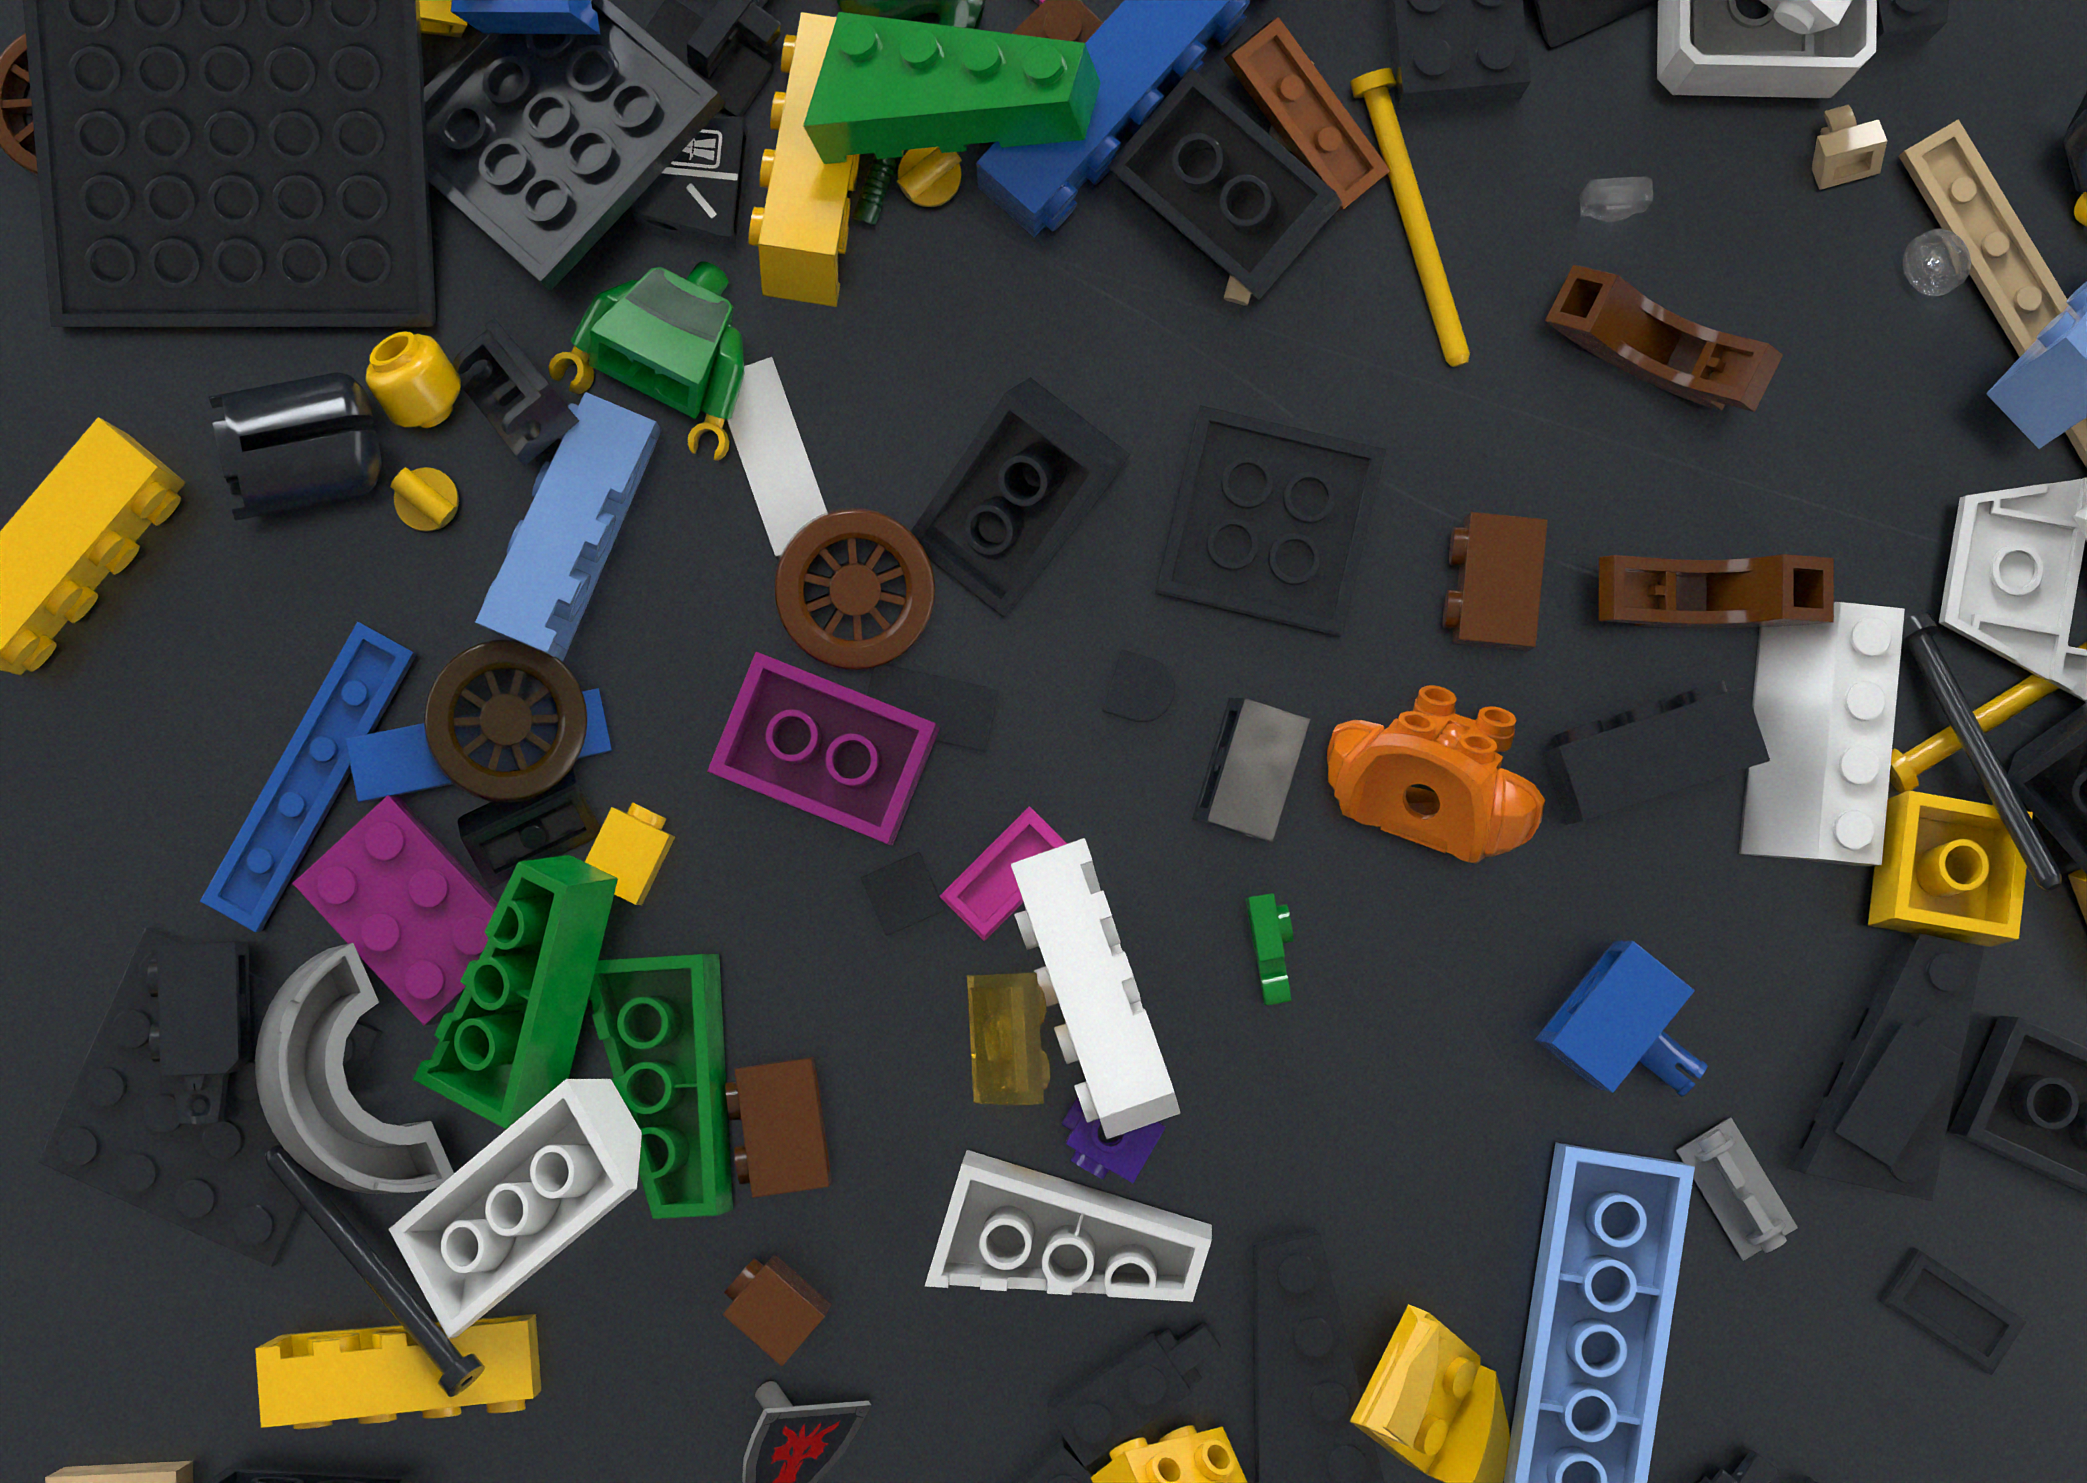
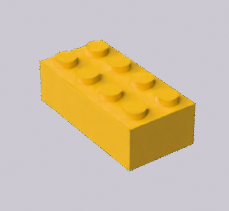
(75, 534)

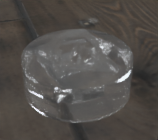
(1936, 262)

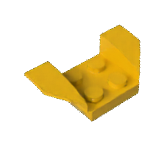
(1436, 1405)

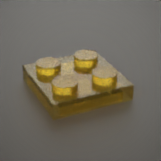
(1007, 1039)

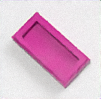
(988, 887)

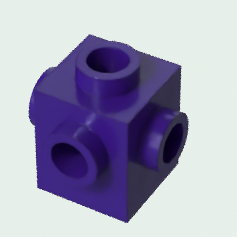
(1122, 1156)

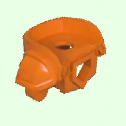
(1475, 802)

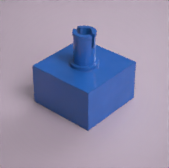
(1620, 1020)

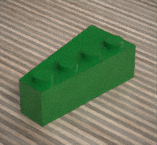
(945, 87)
(525, 993)

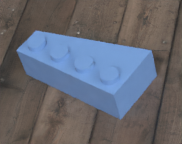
(569, 527)

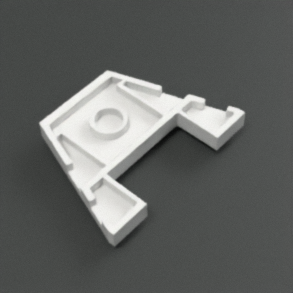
(2019, 576)

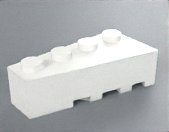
(1095, 990)
(1062, 1238)

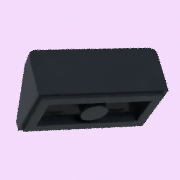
(528, 829)

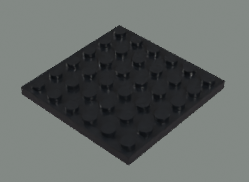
(232, 162)

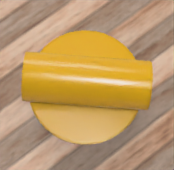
(929, 176)
(425, 498)

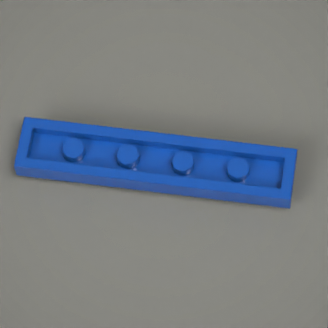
(307, 778)

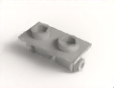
(1738, 1190)

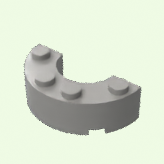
(308, 1094)

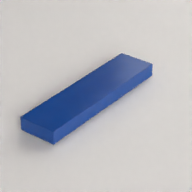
(401, 763)

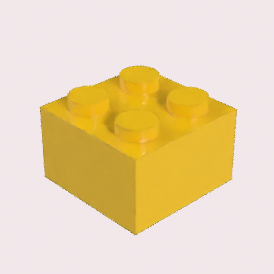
(1948, 871)

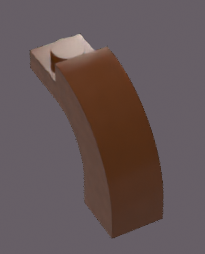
(1660, 346)
(1717, 592)

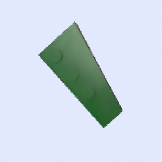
(669, 1067)

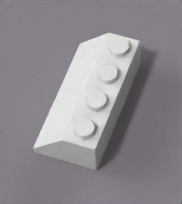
(1828, 729)
(521, 1200)

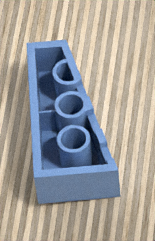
(2048, 383)

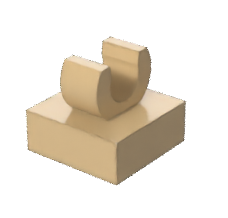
(1847, 149)

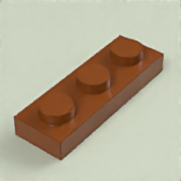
(1306, 111)

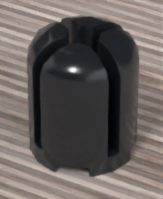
(297, 443)

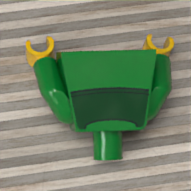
(667, 342)

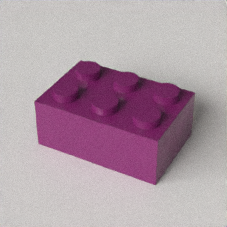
(824, 748)
(403, 906)

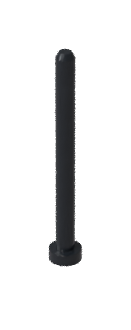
(1918, 637)
(457, 1370)

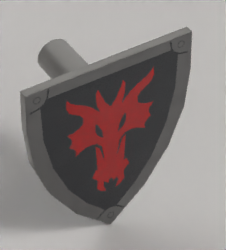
(798, 1441)

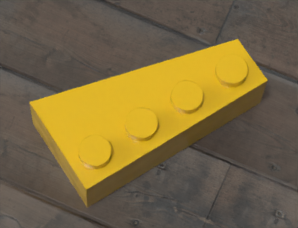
(805, 199)
(384, 1372)

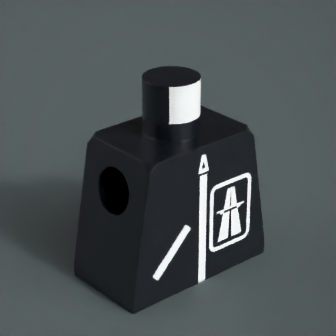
(701, 186)

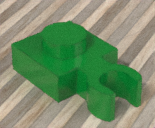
(1269, 930)

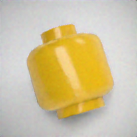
(413, 380)

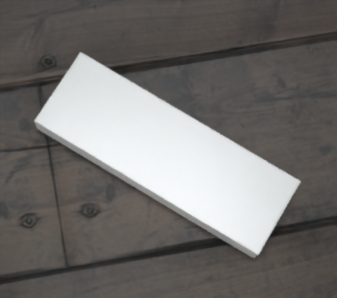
(774, 455)

